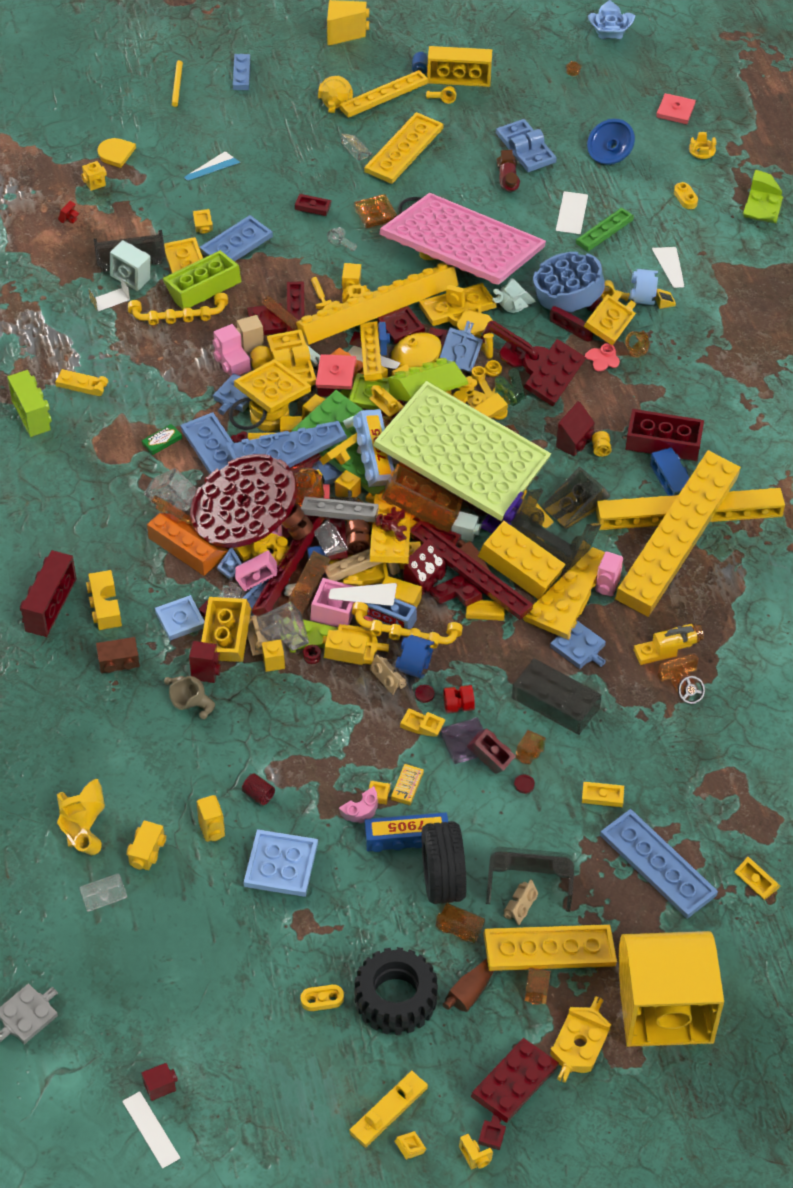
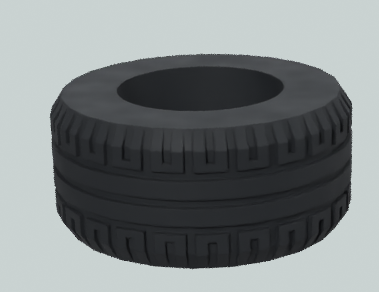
(443, 862)

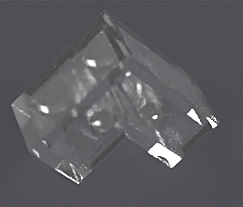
(173, 488)
(284, 624)

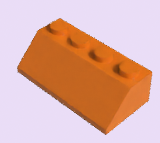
(184, 543)

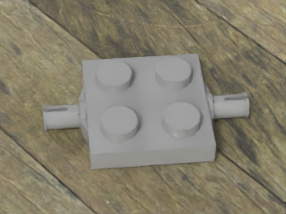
(27, 1013)

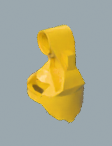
(77, 817)

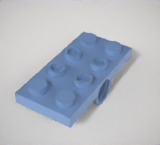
(526, 145)

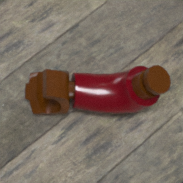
(507, 176)

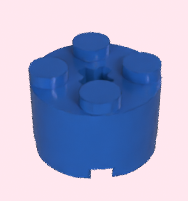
(415, 656)

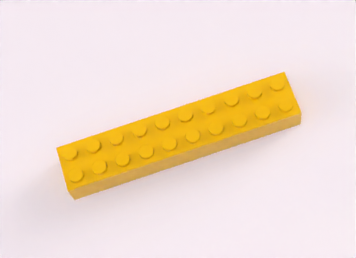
(677, 533)

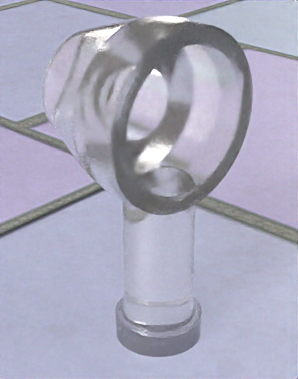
(337, 236)

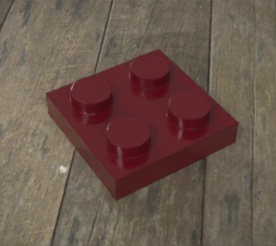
(270, 321)
(401, 324)

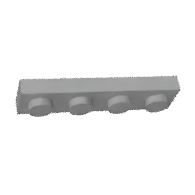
(340, 509)

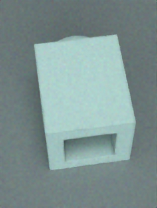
(467, 526)

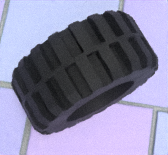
(401, 966)

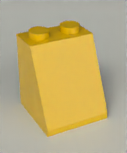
(346, 21)

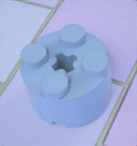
(644, 286)

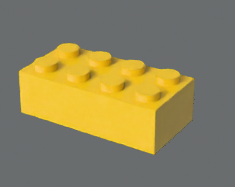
(459, 66)
(521, 560)

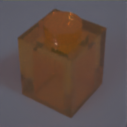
(537, 986)

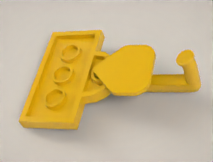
(476, 301)

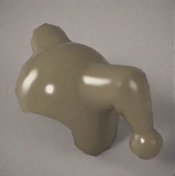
(188, 693)

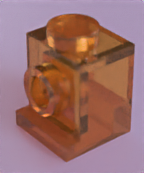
(530, 747)

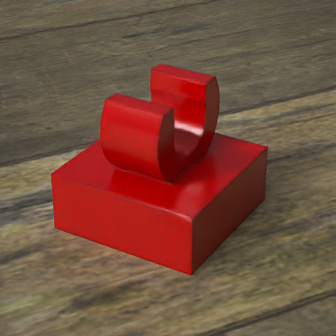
(68, 212)

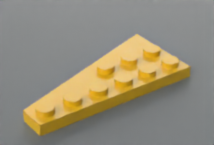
(567, 597)

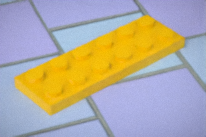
(403, 148)
(384, 544)
(549, 947)

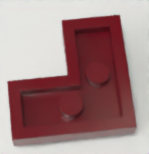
(456, 587)

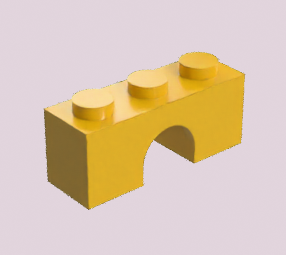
(106, 612)

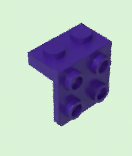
(491, 523)

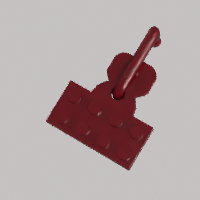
(549, 368)

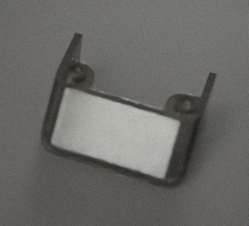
(152, 245)
(529, 522)
(532, 861)

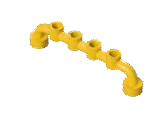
(170, 315)
(395, 631)

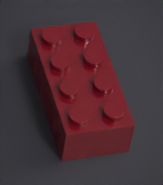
(659, 431)
(48, 593)

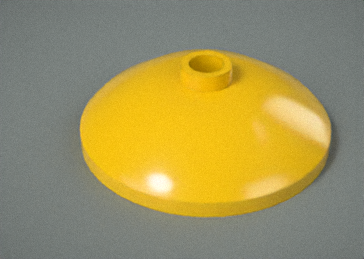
(417, 349)

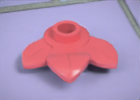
(603, 357)

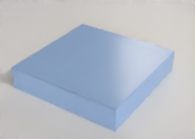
(180, 617)

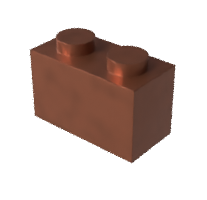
(117, 655)

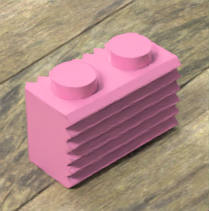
(256, 570)
(609, 574)

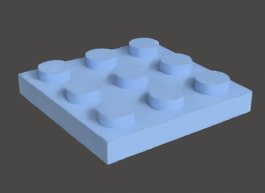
(281, 863)

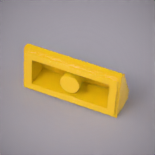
(757, 878)

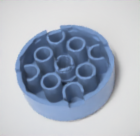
(569, 281)

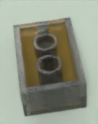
(575, 498)

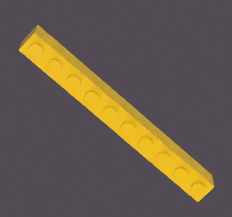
(377, 303)
(652, 510)

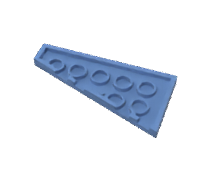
(291, 446)

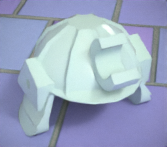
(513, 297)

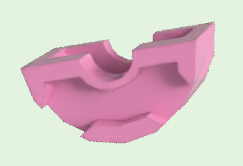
(362, 810)

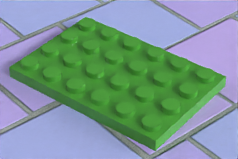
(340, 408)

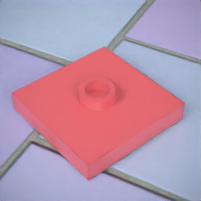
(676, 108)
(336, 371)

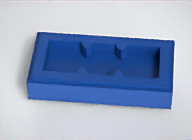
(384, 338)

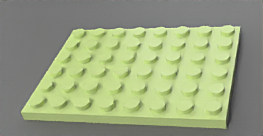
(462, 450)

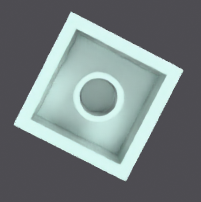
(130, 264)

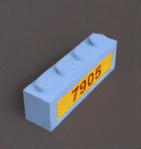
(377, 464)

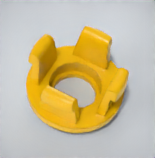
(706, 147)

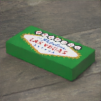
(162, 439)

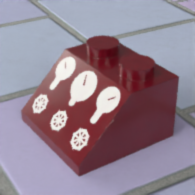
(425, 567)

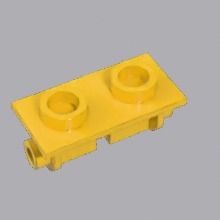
(385, 401)

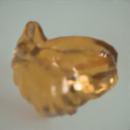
(641, 346)

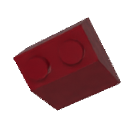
(575, 430)

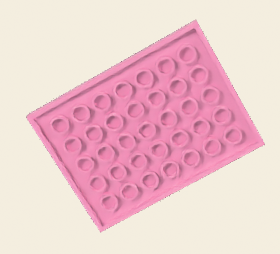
(463, 238)

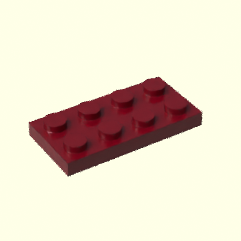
(514, 1080)

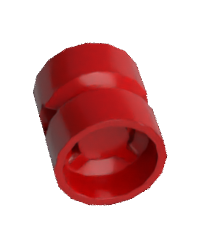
(459, 699)

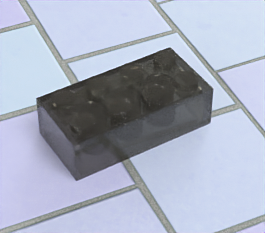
(556, 696)

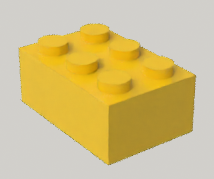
(227, 626)

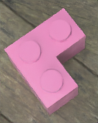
(229, 351)

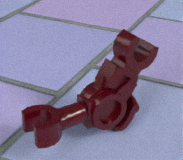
(390, 523)

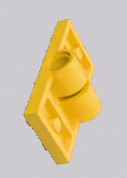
(293, 353)

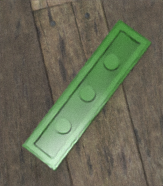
(604, 229)

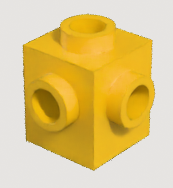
(94, 175)

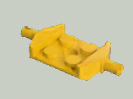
(585, 1025)

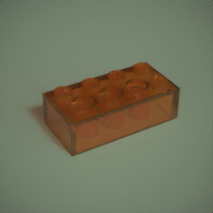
(422, 498)

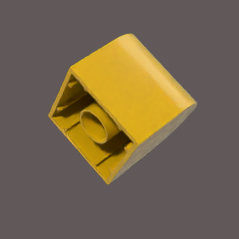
(670, 988)

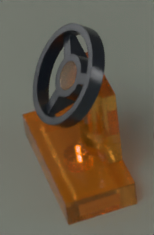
(678, 672)

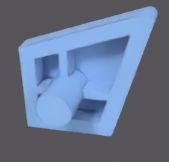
(228, 564)

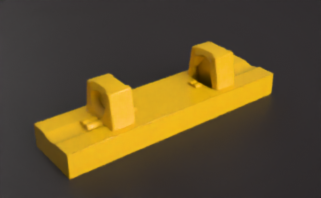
(339, 451)
(388, 1109)

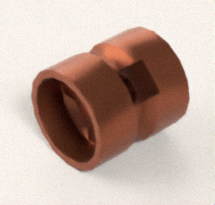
(297, 523)
(357, 536)

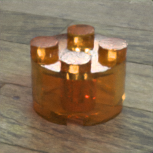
(309, 484)

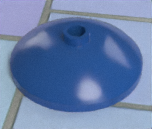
(605, 136)

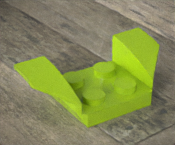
(764, 198)
(362, 391)

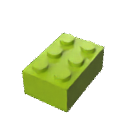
(29, 403)

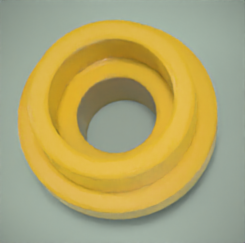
(493, 368)

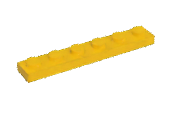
(383, 93)
(371, 351)

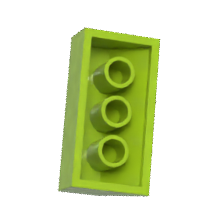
(202, 279)
(441, 374)

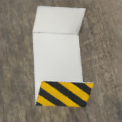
(111, 298)

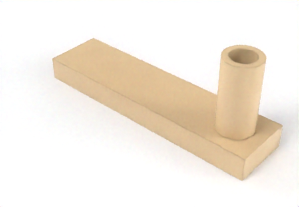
(354, 565)

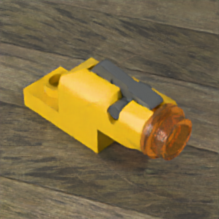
(666, 643)

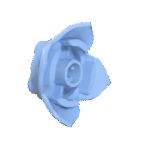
(610, 21)

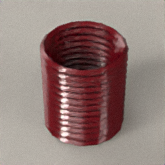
(258, 789)

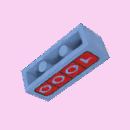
(400, 613)

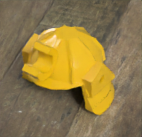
(335, 91)

